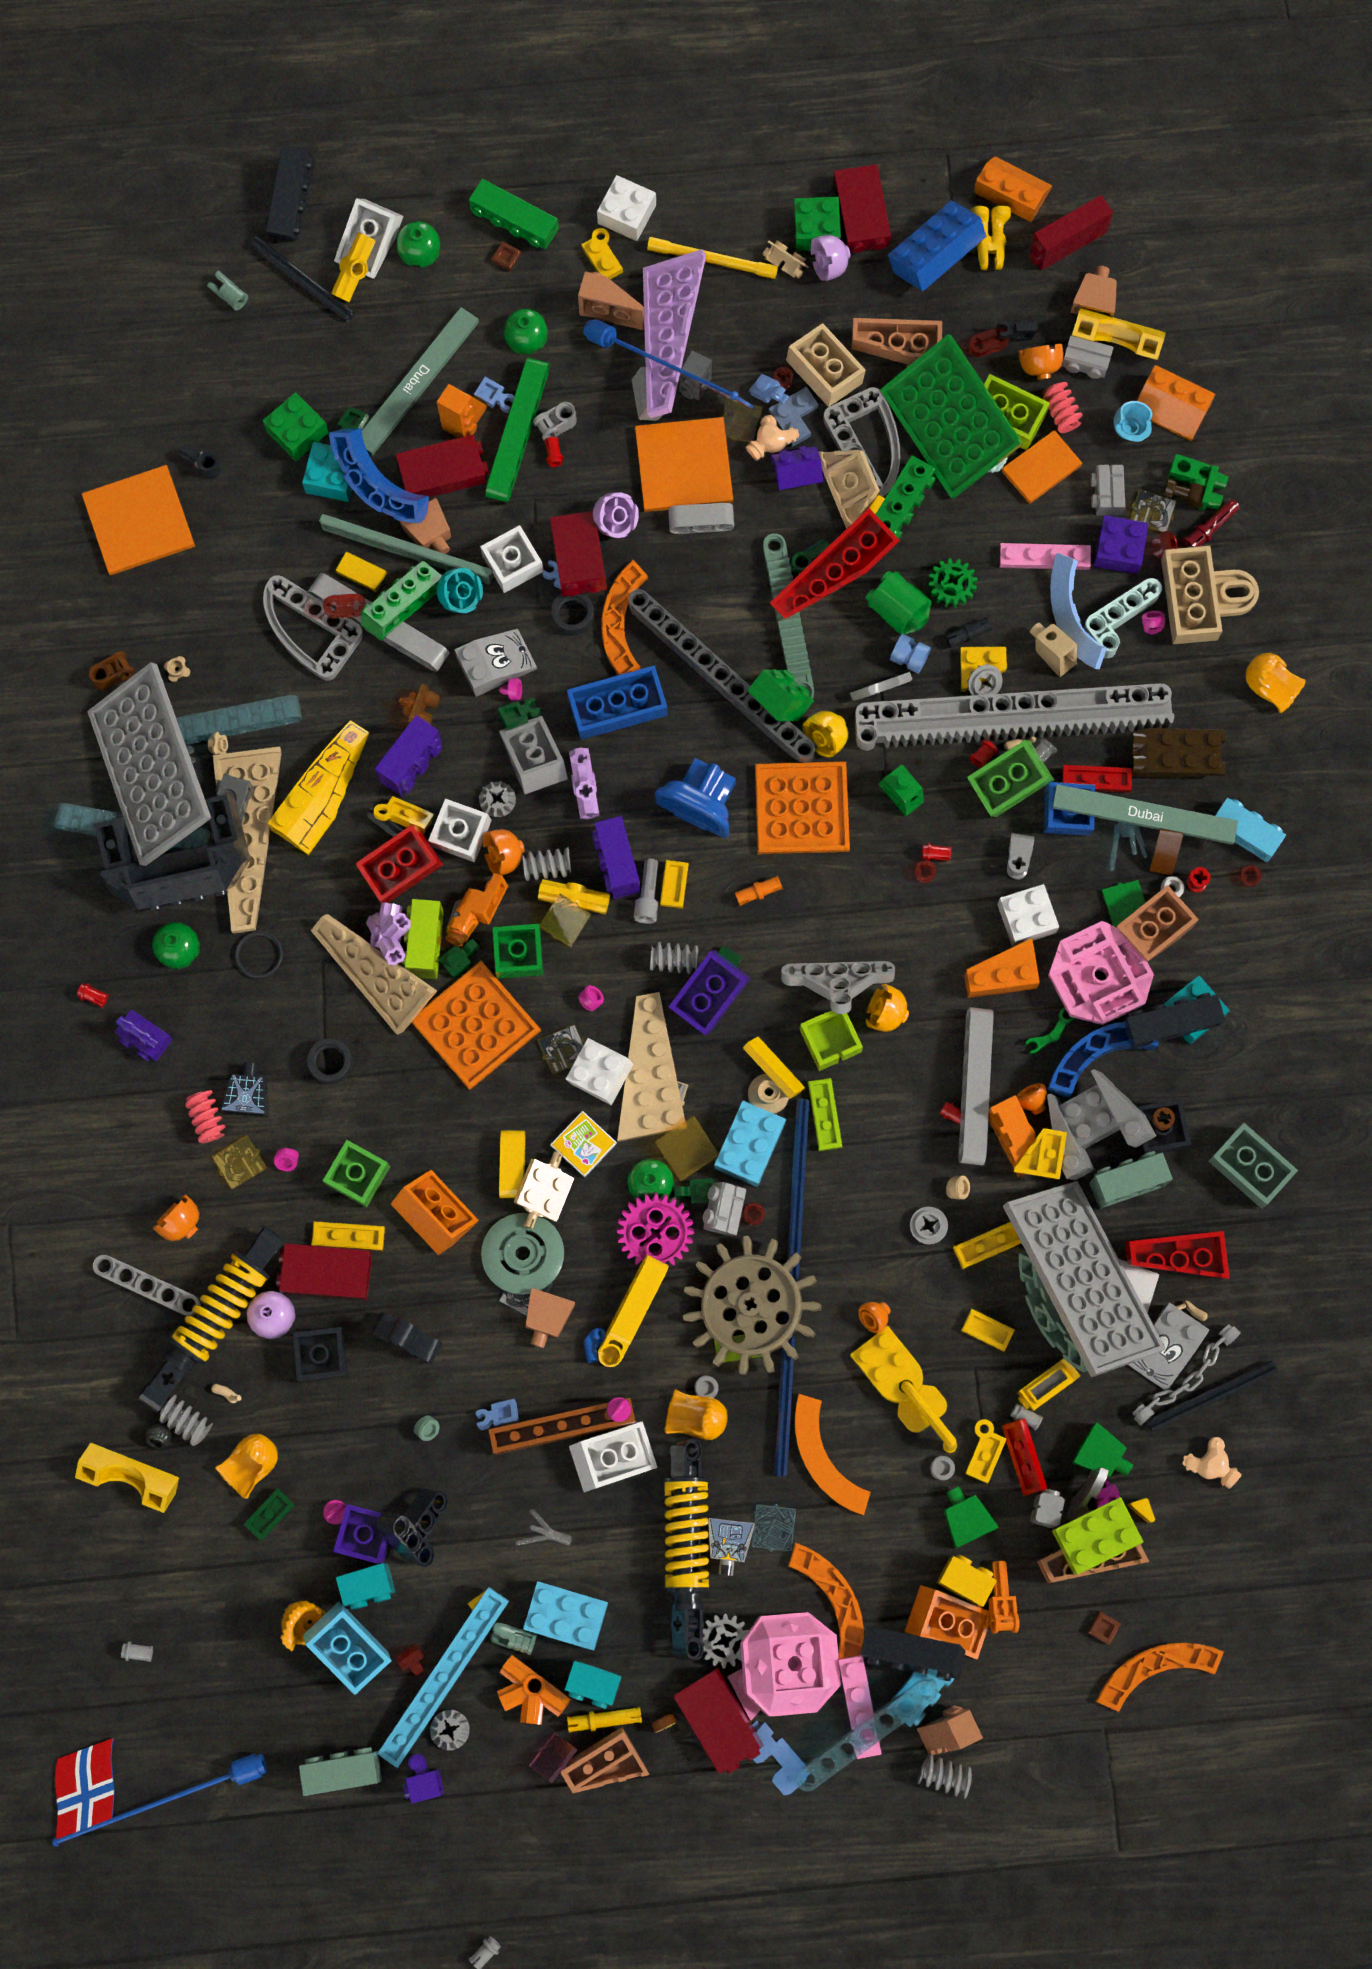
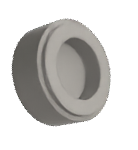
(706, 1386)
(942, 1468)

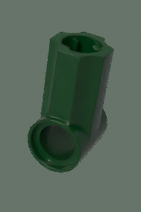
(807, 556)

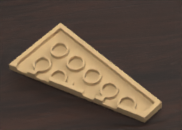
(389, 988)
(651, 1089)

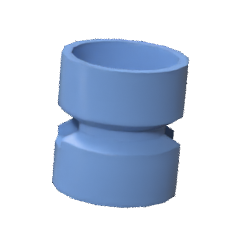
(910, 653)

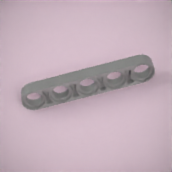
(136, 1280)

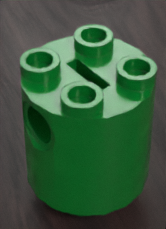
(899, 603)

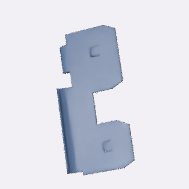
(791, 1764)

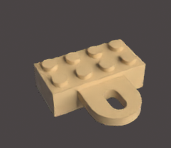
(1198, 594)

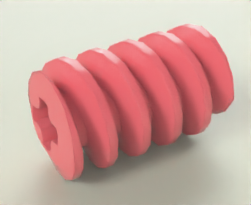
(1061, 407)
(204, 1116)

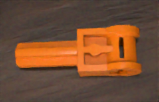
(1002, 1606)

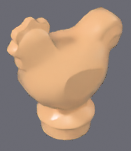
(770, 438)
(1213, 1464)

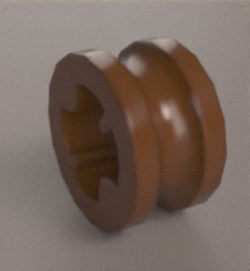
(1160, 1125)

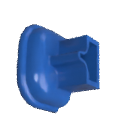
(700, 797)

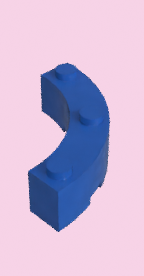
(1082, 1054)

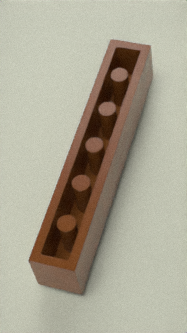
(554, 1428)

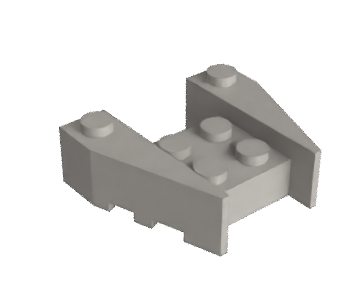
(1092, 1118)

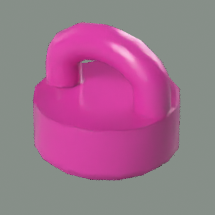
(1153, 620)
(512, 689)
(591, 998)
(286, 1159)
(619, 1409)
(334, 1512)

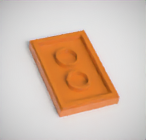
(1041, 467)

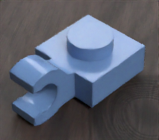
(767, 389)

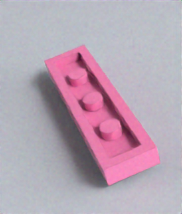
(1042, 555)
(858, 1698)

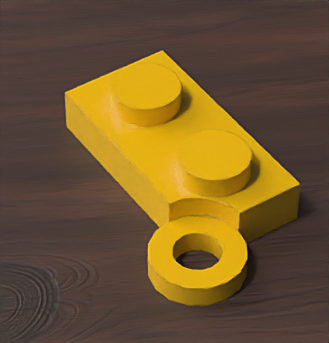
(601, 255)
(404, 814)
(986, 1453)

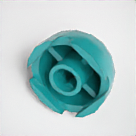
(459, 590)

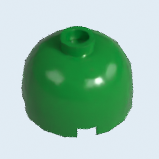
(418, 244)
(525, 331)
(175, 945)
(650, 1177)

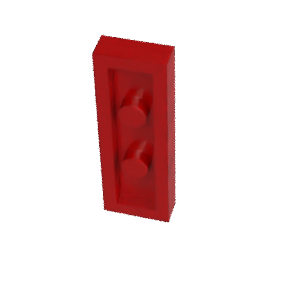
(1104, 778)
(1024, 1457)

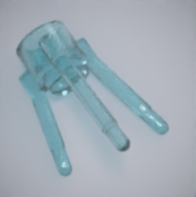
(1127, 830)

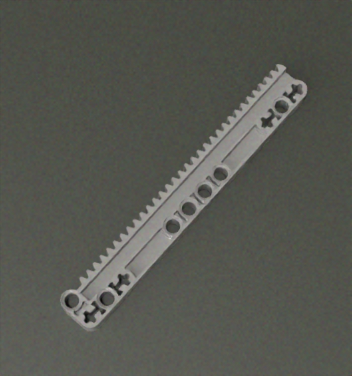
(1070, 711)

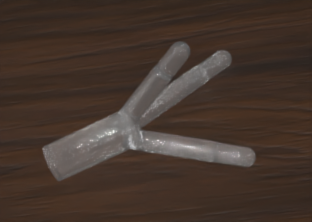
(547, 1531)

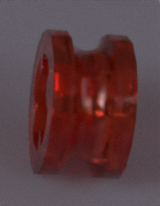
(788, 374)
(1243, 877)
(922, 879)
(759, 1208)

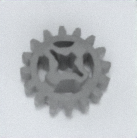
(708, 1646)

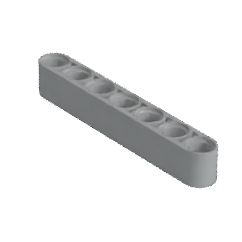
(403, 637)
(975, 1086)

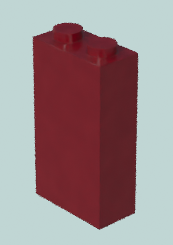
(862, 208)
(1070, 232)
(443, 467)
(578, 554)
(324, 1272)
(719, 1722)

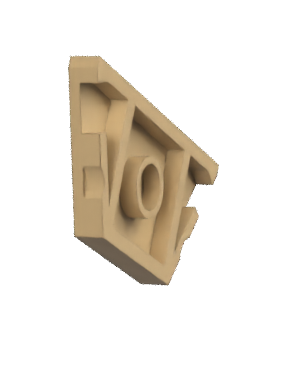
(849, 482)

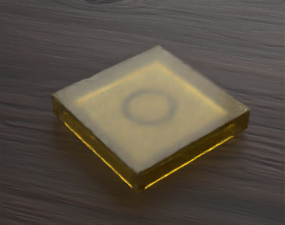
(686, 1148)

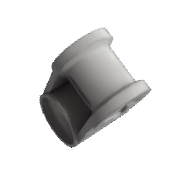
(554, 421)
(1019, 853)

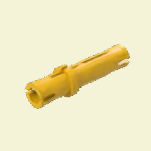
(604, 1719)

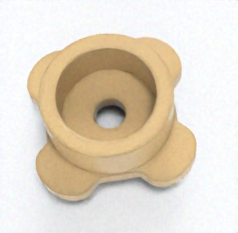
(174, 663)
(217, 744)

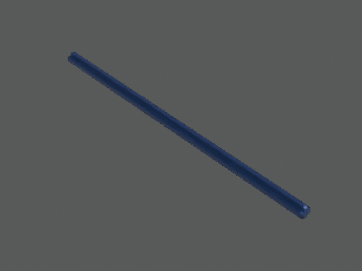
(794, 1246)

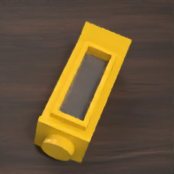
(1047, 1385)

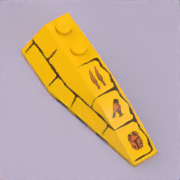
(318, 793)

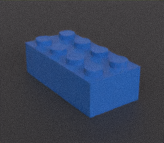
(937, 245)
(617, 702)

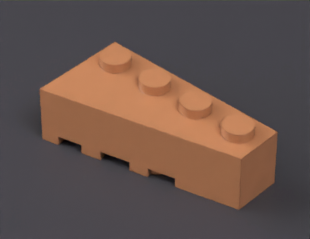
(895, 338)
(1056, 1567)
(950, 1731)

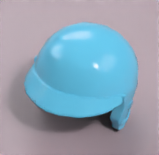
(1133, 421)

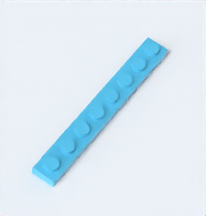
(443, 1677)

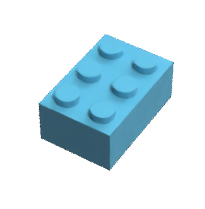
(749, 1144)
(565, 1616)
(346, 1648)

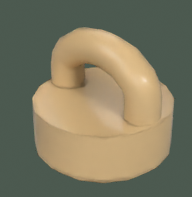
(958, 1187)

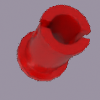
(553, 452)
(936, 852)
(92, 995)
(951, 1112)

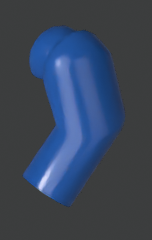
(591, 1344)

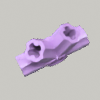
(584, 783)
(387, 931)

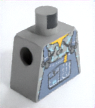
(729, 1542)

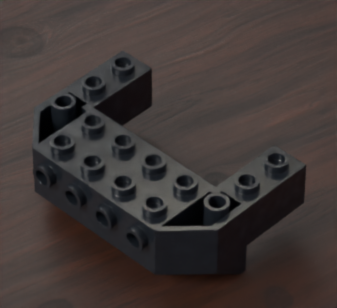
(177, 874)

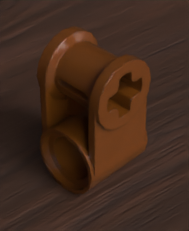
(113, 671)

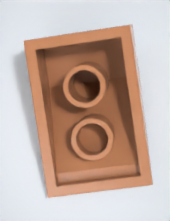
(607, 302)
(1157, 924)

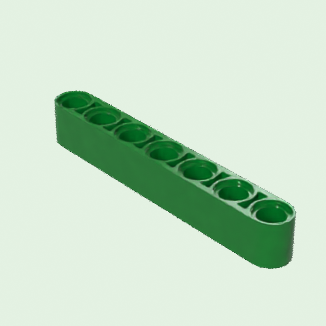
(517, 430)

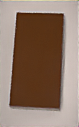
(1166, 851)

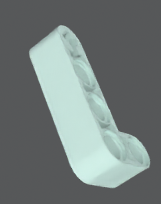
(1124, 612)

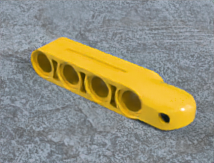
(631, 1311)

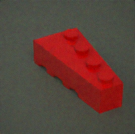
(1189, 1254)

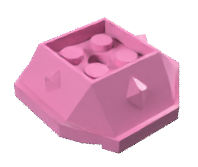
(1103, 950)
(766, 1669)

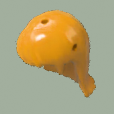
(1272, 681)
(696, 1416)
(249, 1463)
(296, 1622)

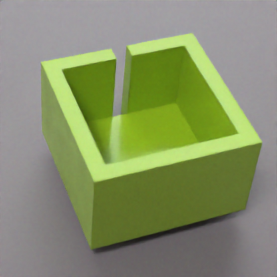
(830, 1038)

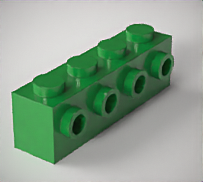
(513, 214)
(906, 494)
(400, 600)

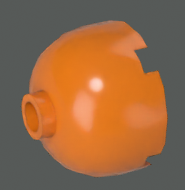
(1041, 360)
(504, 851)
(178, 1220)

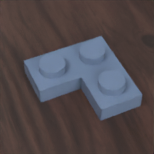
(790, 413)

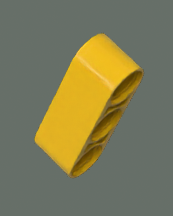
(511, 1162)

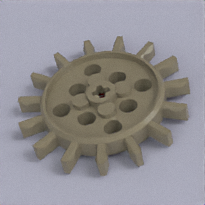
(727, 1276)

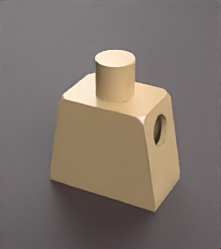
(1055, 648)

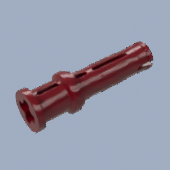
(1203, 533)

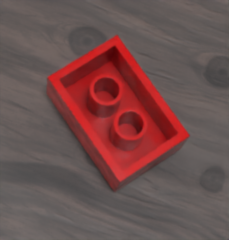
(399, 864)

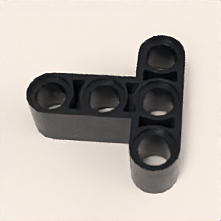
(406, 1337)
(409, 1532)

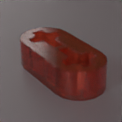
(989, 343)
(343, 602)

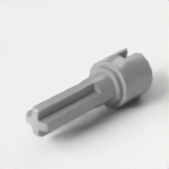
(646, 905)

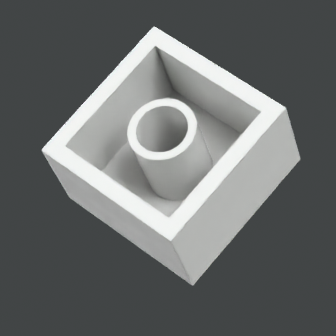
(626, 208)
(512, 559)
(459, 830)
(1028, 915)
(599, 1071)

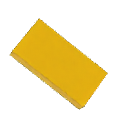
(361, 572)
(674, 884)
(987, 1330)

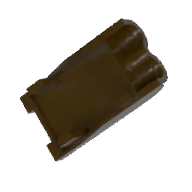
(1177, 752)

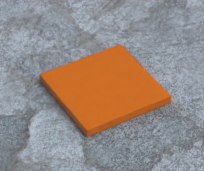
(683, 463)
(138, 520)
(802, 807)
(475, 1025)

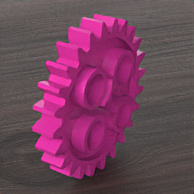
(640, 1216)

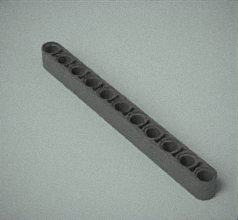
(715, 667)

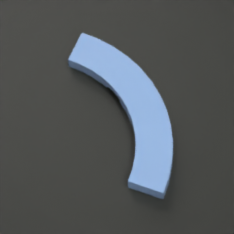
(1066, 614)

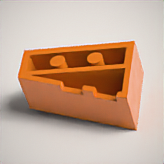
(459, 412)
(1004, 973)
(1012, 1129)

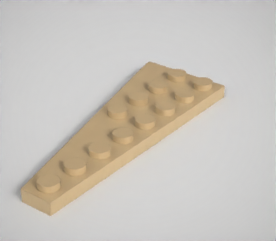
(262, 770)

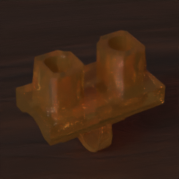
(424, 697)

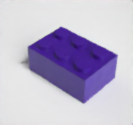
(409, 756)
(616, 858)
(709, 992)

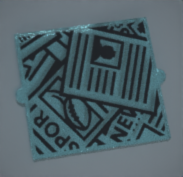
(774, 1528)

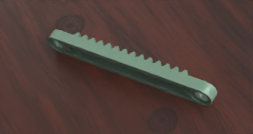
(790, 629)

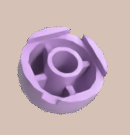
(830, 256)
(615, 514)
(280, 1319)

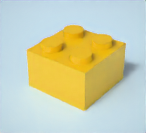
(966, 1580)

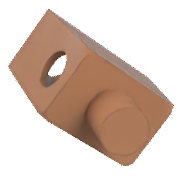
(1096, 293)
(431, 531)
(547, 1316)

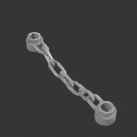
(1228, 1335)

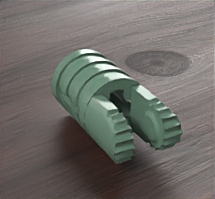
(229, 292)
(513, 1638)

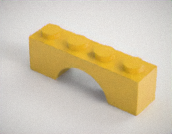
(1100, 327)
(103, 1465)

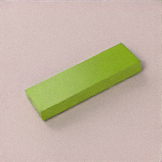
(824, 1114)

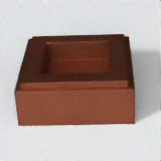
(506, 256)
(1104, 1628)

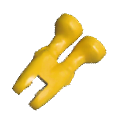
(997, 242)

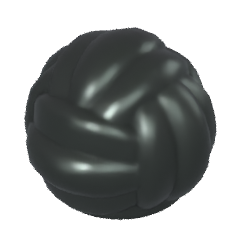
(158, 1436)

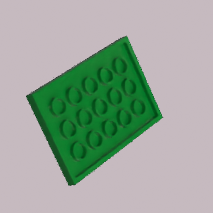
(951, 416)

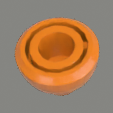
(1033, 1098)
(874, 1316)

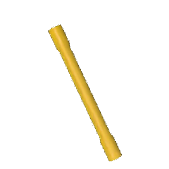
(757, 268)

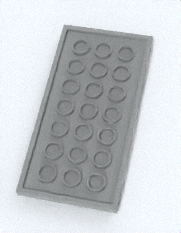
(148, 764)
(1084, 1278)

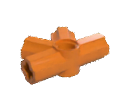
(520, 1693)

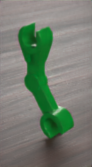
(1052, 1037)

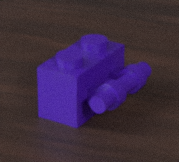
(797, 467)
(142, 1035)
(425, 1783)

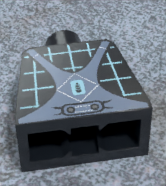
(246, 1094)

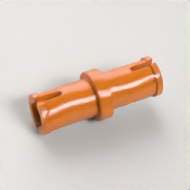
(758, 890)

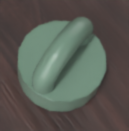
(426, 1428)

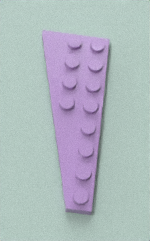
(669, 306)

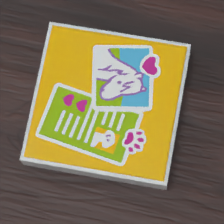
(583, 1144)

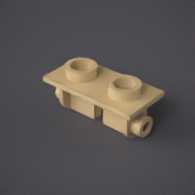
(778, 253)

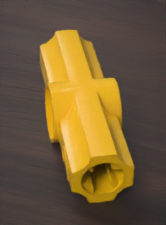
(357, 255)
(586, 899)

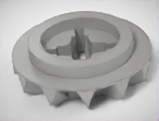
(993, 677)
(497, 809)
(930, 1214)
(460, 1734)

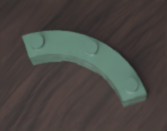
(1046, 1313)

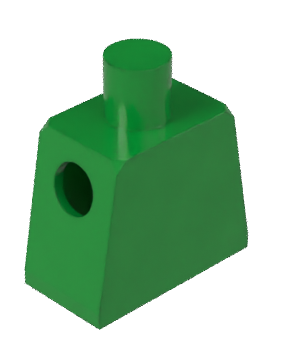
(901, 789)
(1103, 1451)
(967, 1518)

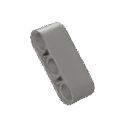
(701, 518)

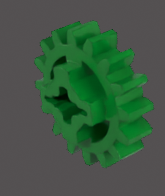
(949, 592)

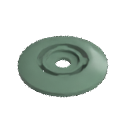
(537, 1270)

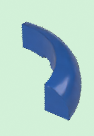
(370, 483)

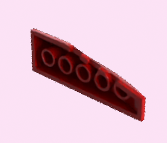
(840, 563)

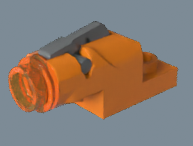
(475, 908)

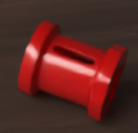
(984, 754)
(1192, 883)

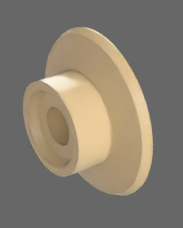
(758, 1098)

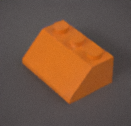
(1012, 188)
(1175, 402)
(434, 1211)

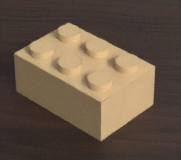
(825, 365)

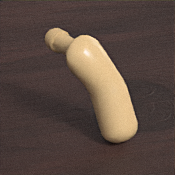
(1010, 744)
(1194, 1311)
(226, 1392)

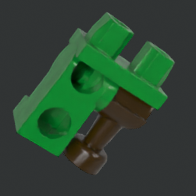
(1201, 481)

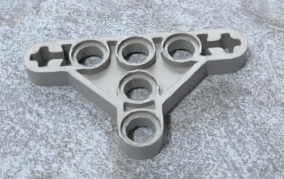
(825, 983)

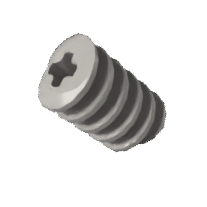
(546, 864)
(674, 957)
(184, 1421)
(946, 1775)

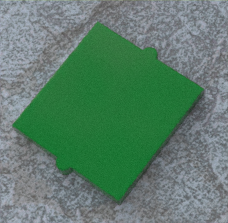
(1123, 900)

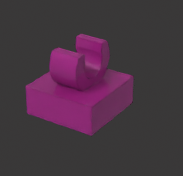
(1106, 1494)

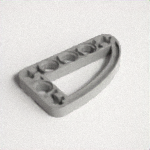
(853, 443)
(342, 638)

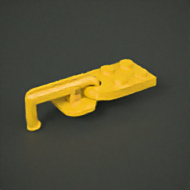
(887, 1366)

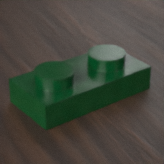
(269, 1514)

